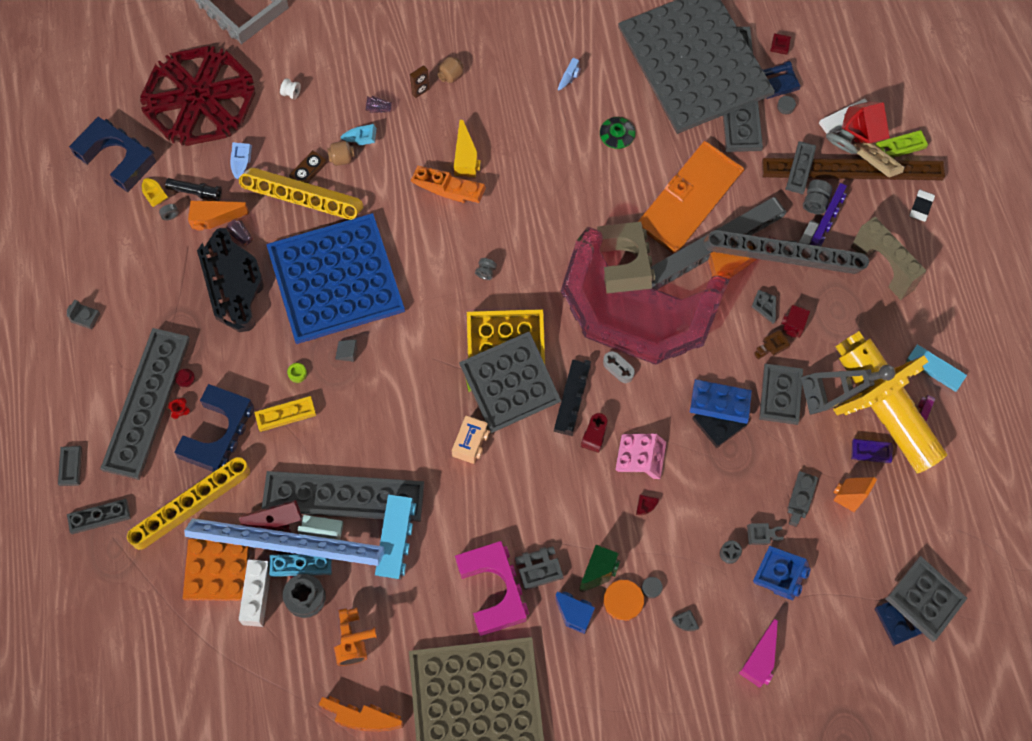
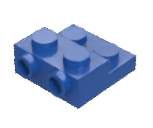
(782, 573)

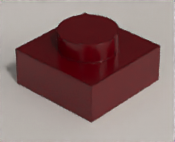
(780, 44)

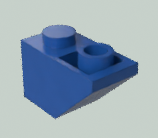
(574, 612)

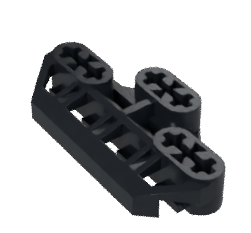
(236, 282)

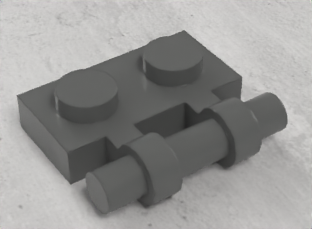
(541, 573)

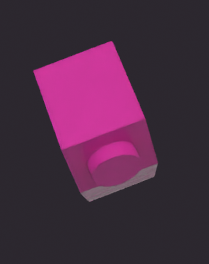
(762, 659)

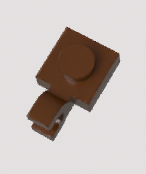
(773, 343)

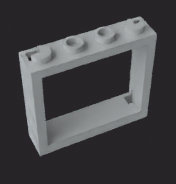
(251, 27)

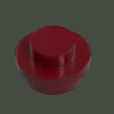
(185, 378)

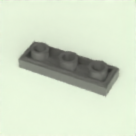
(110, 514)

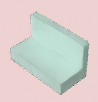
(321, 527)

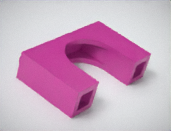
(494, 560)

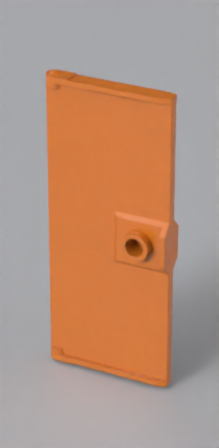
(690, 197)

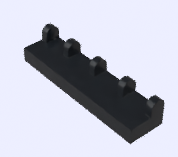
(572, 397)

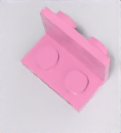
(641, 454)

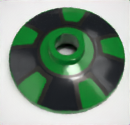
(617, 139)

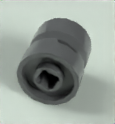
(817, 197)

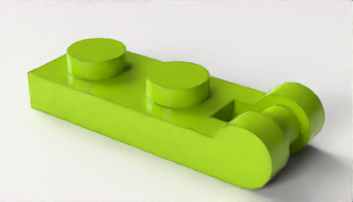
(903, 144)

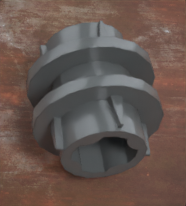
(293, 590)

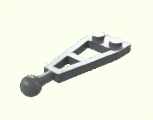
(816, 394)

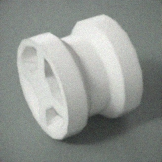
(290, 88)

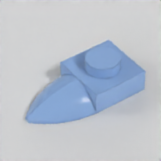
(571, 72)
(240, 158)

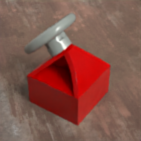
(862, 124)

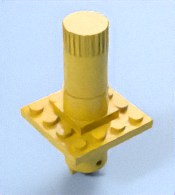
(891, 401)

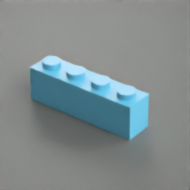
(395, 535)

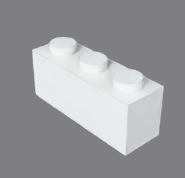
(255, 593)

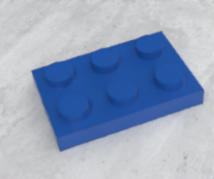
(720, 401)

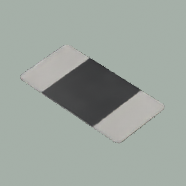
(922, 205)

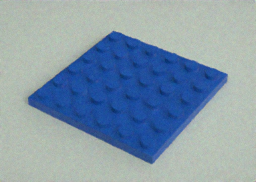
(335, 278)

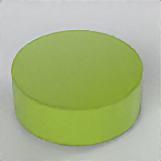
(297, 372)

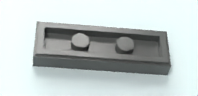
(800, 167)

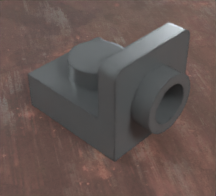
(82, 315)

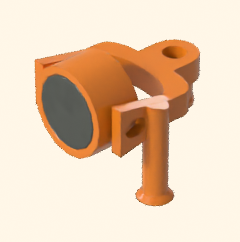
(351, 648)

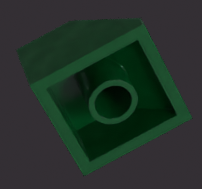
(600, 568)

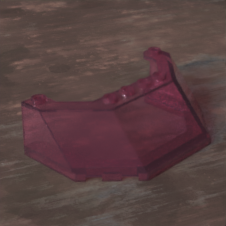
(636, 321)

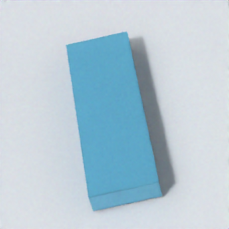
(939, 368)

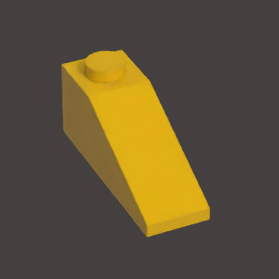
(466, 159)

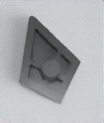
(765, 305)

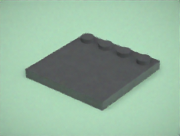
(510, 382)

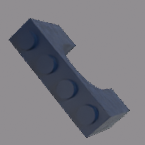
(103, 134)
(216, 454)

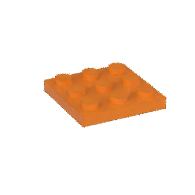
(214, 570)

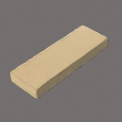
(879, 159)

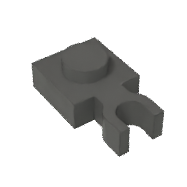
(761, 534)

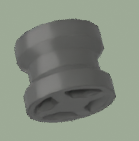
(485, 268)
(730, 547)

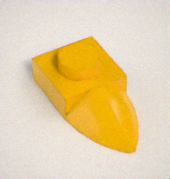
(153, 192)

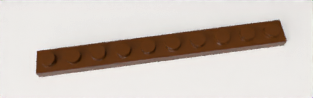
(854, 169)

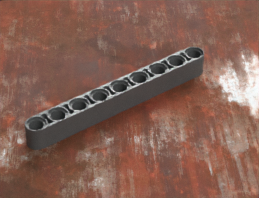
(777, 253)
(696, 254)

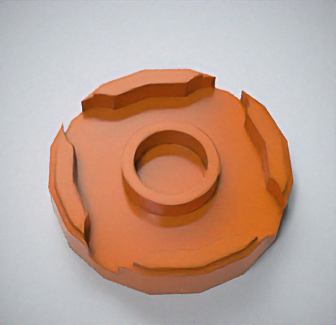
(623, 600)

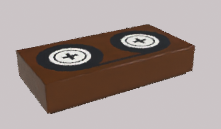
(419, 81)
(308, 167)

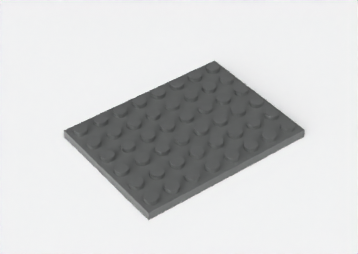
(695, 61)

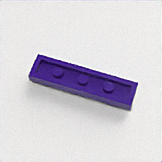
(831, 211)

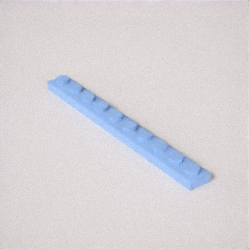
(285, 541)

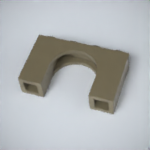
(907, 270)
(633, 275)

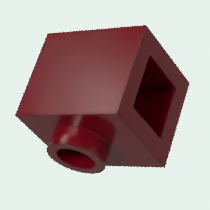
(795, 321)

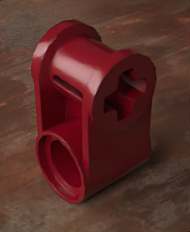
(594, 435)

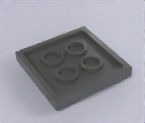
(926, 598)

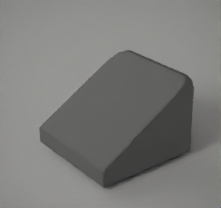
(346, 350)

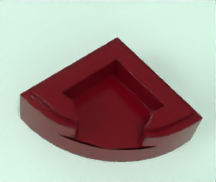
(646, 504)

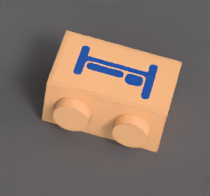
(470, 439)

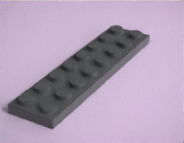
(743, 125)
(145, 404)
(339, 494)

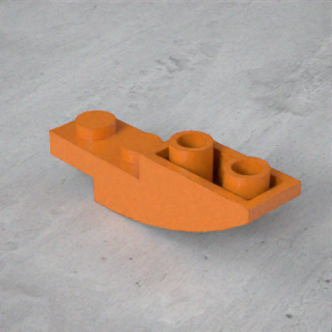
(447, 186)
(369, 719)

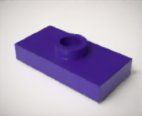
(872, 450)

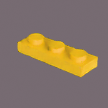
(285, 414)

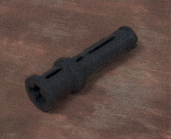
(201, 190)

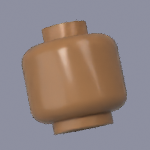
(450, 69)
(340, 153)

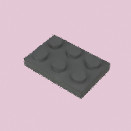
(781, 394)

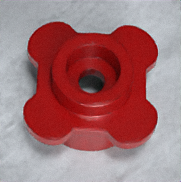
(178, 403)

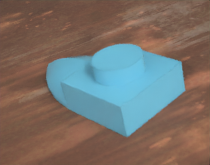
(361, 135)

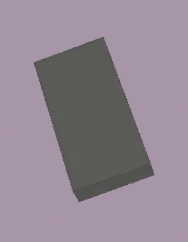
(70, 466)

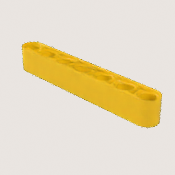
(292, 194)
(178, 504)

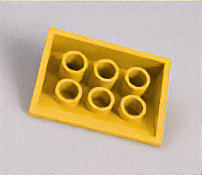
(493, 328)

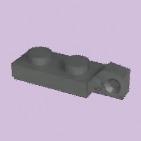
(801, 497)

